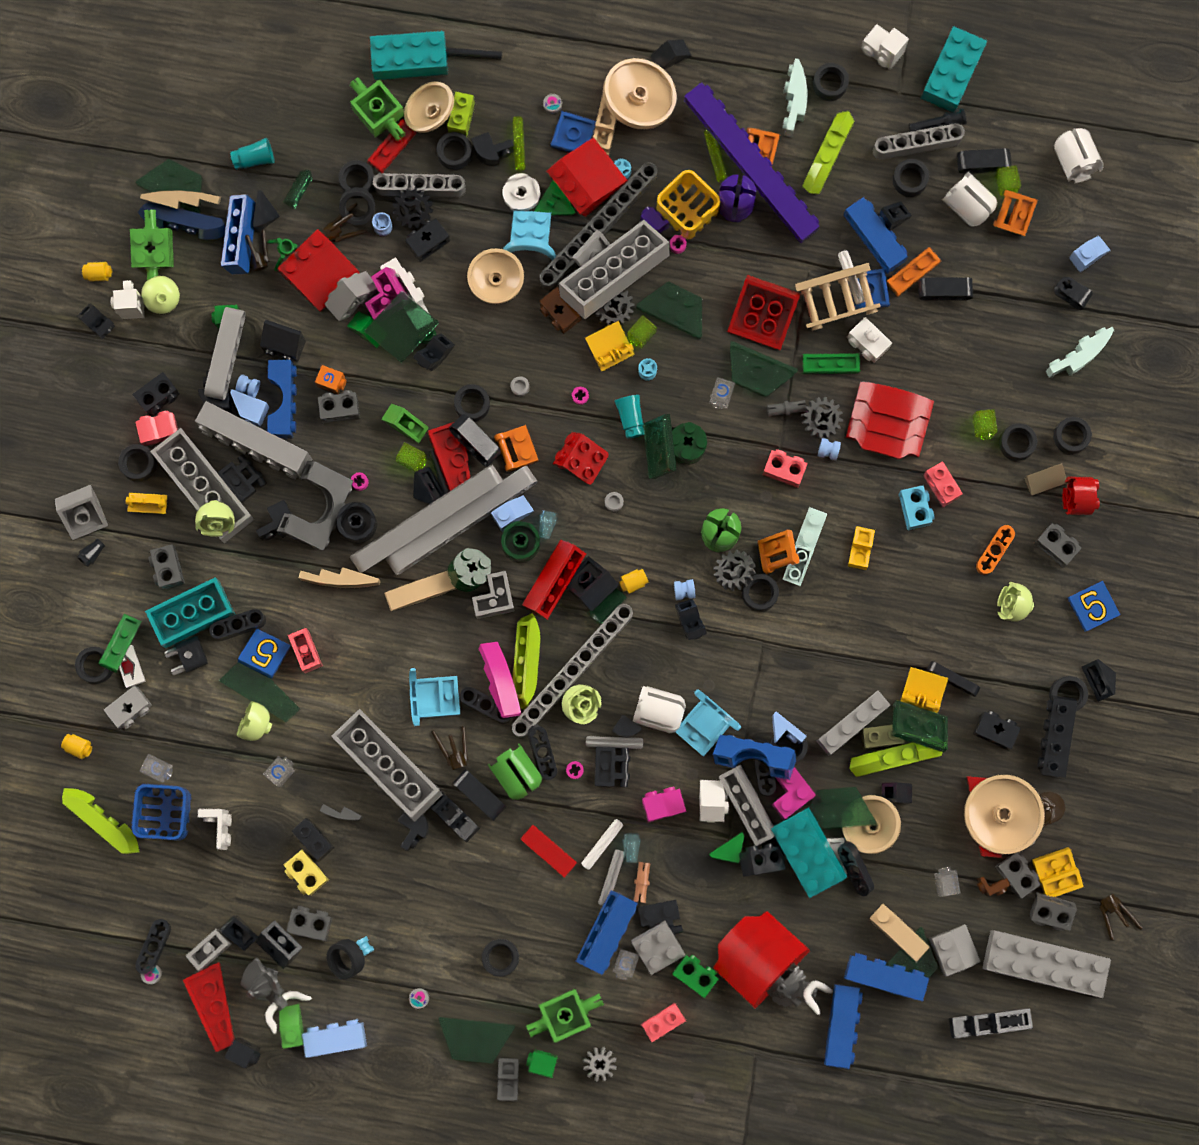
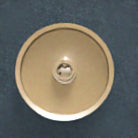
(639, 93)
(1004, 814)

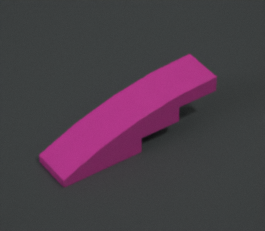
(500, 680)

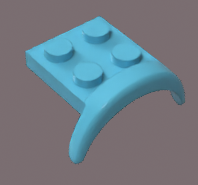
(530, 232)
(433, 697)
(705, 724)

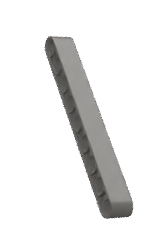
(426, 518)
(461, 520)
(575, 661)

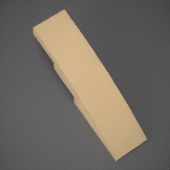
(605, 127)
(174, 198)
(345, 579)
(419, 591)

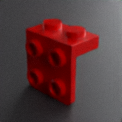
(581, 457)

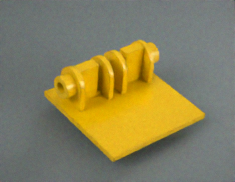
(609, 346)
(924, 689)

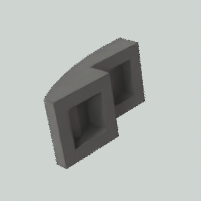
(346, 813)
(508, 1080)

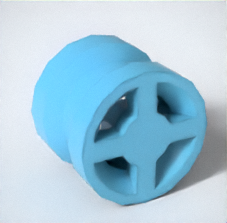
(624, 165)
(647, 365)
(364, 945)

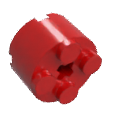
(1080, 495)

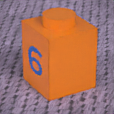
(330, 380)

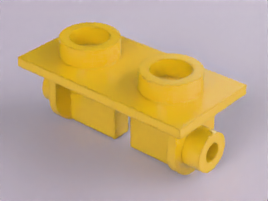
(146, 503)

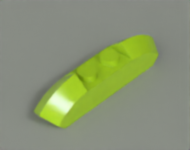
(828, 152)
(526, 659)
(891, 758)
(81, 804)

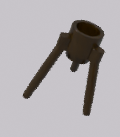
(333, 230)
(258, 261)
(457, 759)
(1113, 904)

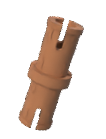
(642, 882)

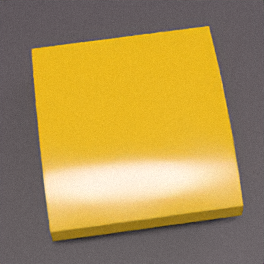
(1057, 872)

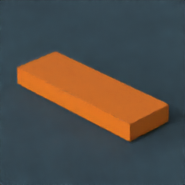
(913, 272)

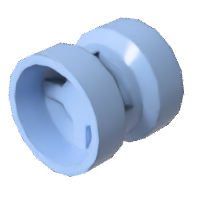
(382, 220)
(247, 386)
(829, 449)
(684, 589)

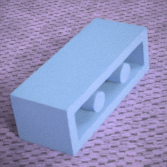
(334, 1038)

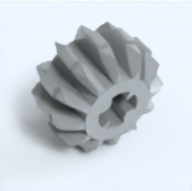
(599, 1056)

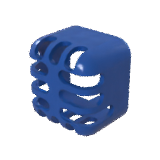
(166, 808)

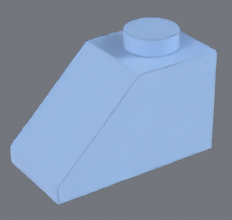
(1089, 253)
(250, 408)
(511, 512)

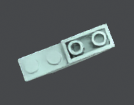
(797, 96)
(1086, 351)
(805, 545)

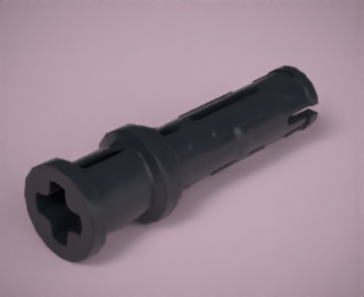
(946, 119)

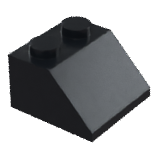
(282, 341)
(591, 584)

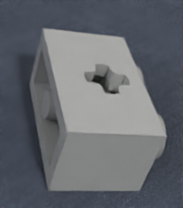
(117, 709)
(208, 949)

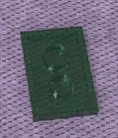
(659, 446)
(920, 726)

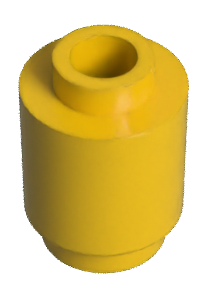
(96, 271)
(633, 581)
(76, 746)

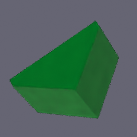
(359, 324)
(729, 850)

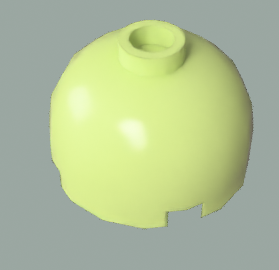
(160, 294)
(214, 519)
(1015, 602)
(581, 703)
(254, 723)

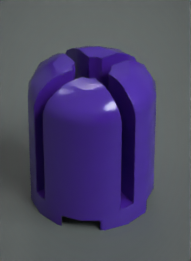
(743, 193)

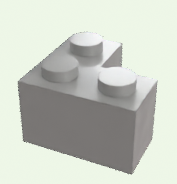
(349, 294)
(498, 601)

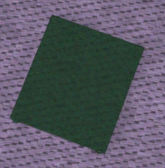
(401, 326)

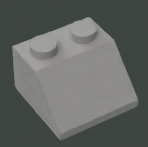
(80, 512)
(954, 950)

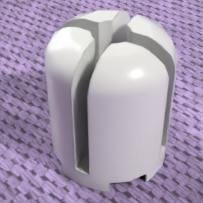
(1078, 155)
(971, 200)
(659, 710)

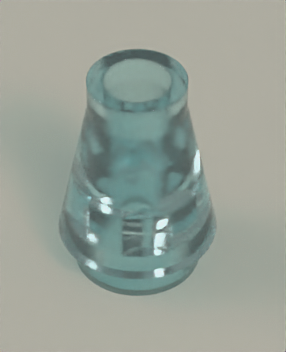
(546, 523)
(631, 845)

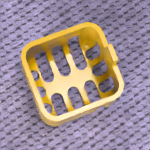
(687, 179)

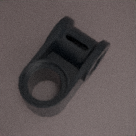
(1074, 294)

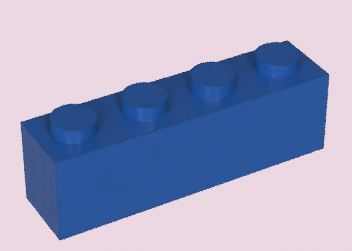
(239, 224)
(875, 235)
(606, 932)
(886, 978)
(842, 1026)

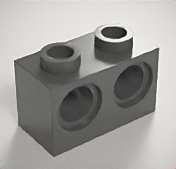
(338, 413)
(1054, 549)
(170, 565)
(1015, 877)
(1055, 907)
(308, 928)

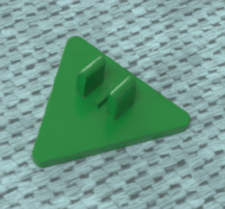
(555, 202)

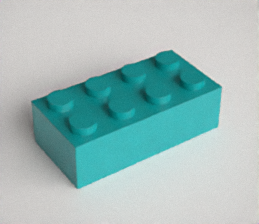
(408, 55)
(953, 69)
(189, 612)
(809, 852)

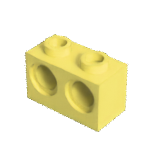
(309, 869)

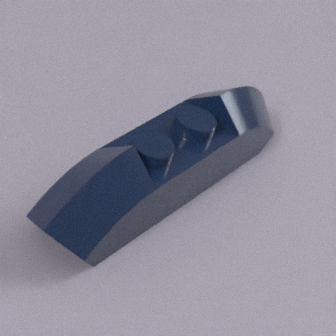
(191, 222)

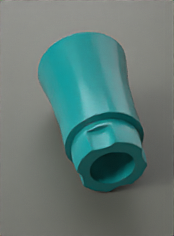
(253, 154)
(630, 415)

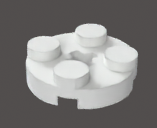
(527, 184)

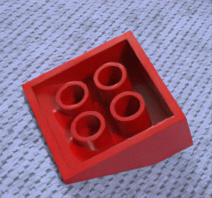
(587, 176)
(316, 269)
(763, 312)

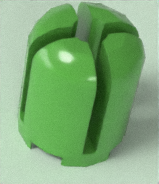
(718, 519)
(523, 766)

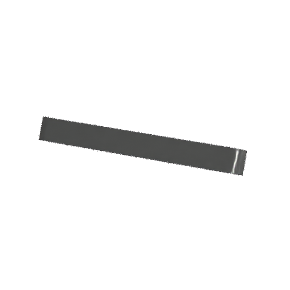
(600, 218)

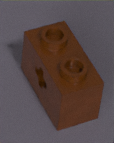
(563, 321)

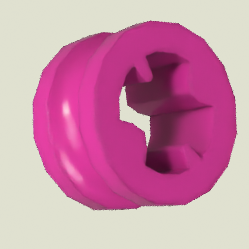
(673, 240)
(584, 399)
(364, 478)
(580, 772)

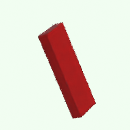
(390, 148)
(548, 851)

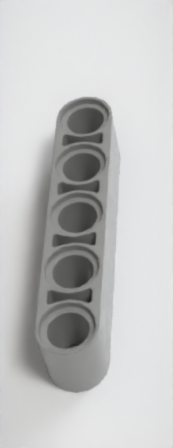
(925, 136)
(411, 180)
(224, 353)

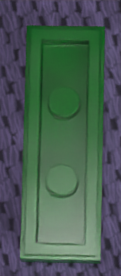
(831, 363)
(120, 643)

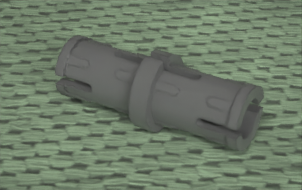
(786, 408)

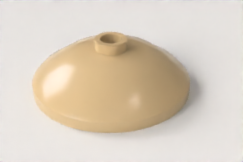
(429, 107)
(491, 265)
(887, 829)

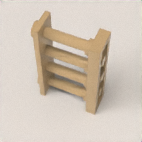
(842, 278)

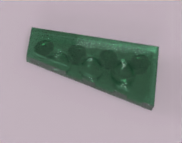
(260, 690)

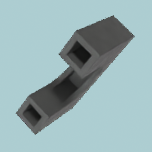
(336, 489)

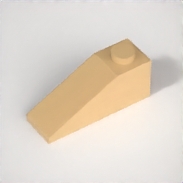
(899, 932)

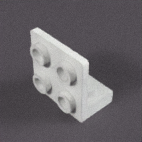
(224, 820)

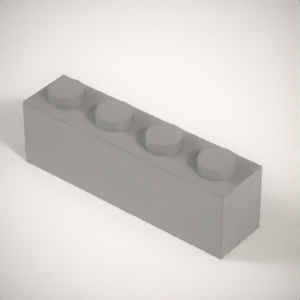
(853, 723)
(747, 804)

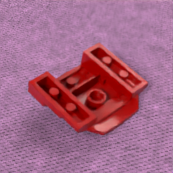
(889, 420)
(757, 955)

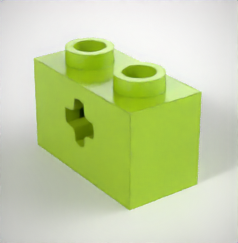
(461, 113)

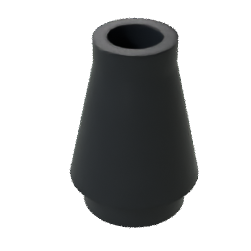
(91, 552)

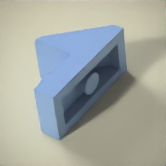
(781, 725)

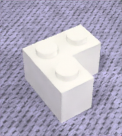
(885, 46)

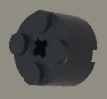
(356, 533)

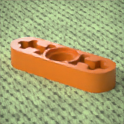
(1007, 541)

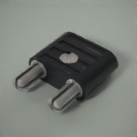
(190, 654)

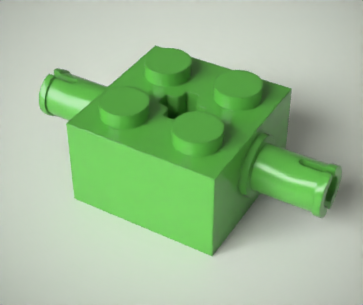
(388, 108)
(141, 241)
(560, 1027)

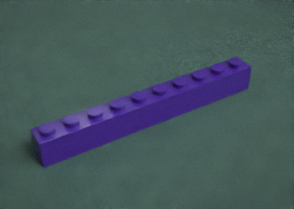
(751, 162)

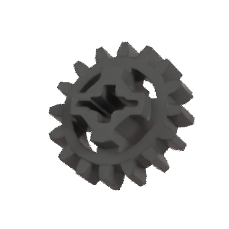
(621, 302)
(817, 411)
(732, 572)

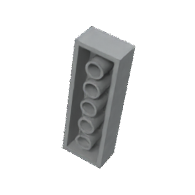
(614, 269)
(253, 440)
(198, 478)
(386, 765)
(1046, 964)

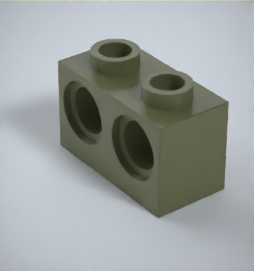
(879, 737)

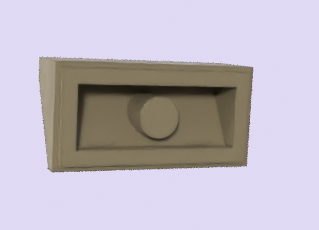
(1046, 479)

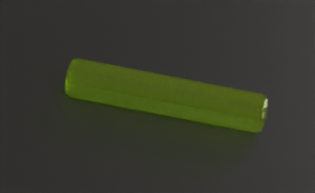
(519, 143)
(715, 156)

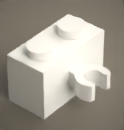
(128, 302)
(869, 340)
(712, 801)

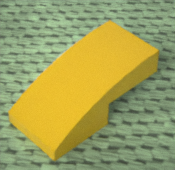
(861, 548)

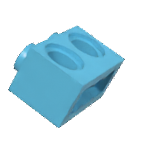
(910, 508)

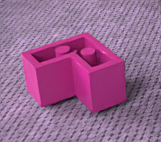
(389, 287)
(796, 795)
(663, 804)

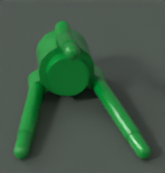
(284, 248)

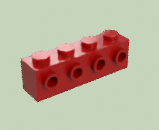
(554, 579)

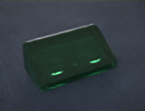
(298, 188)
(607, 606)

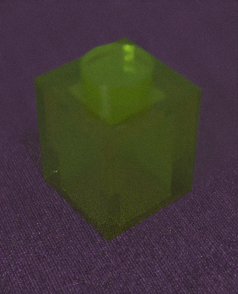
(1008, 179)
(641, 332)
(985, 424)
(411, 457)

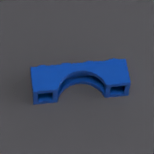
(281, 374)
(732, 750)

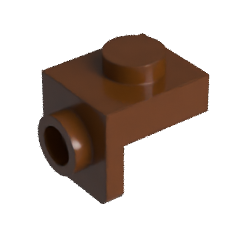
(996, 888)

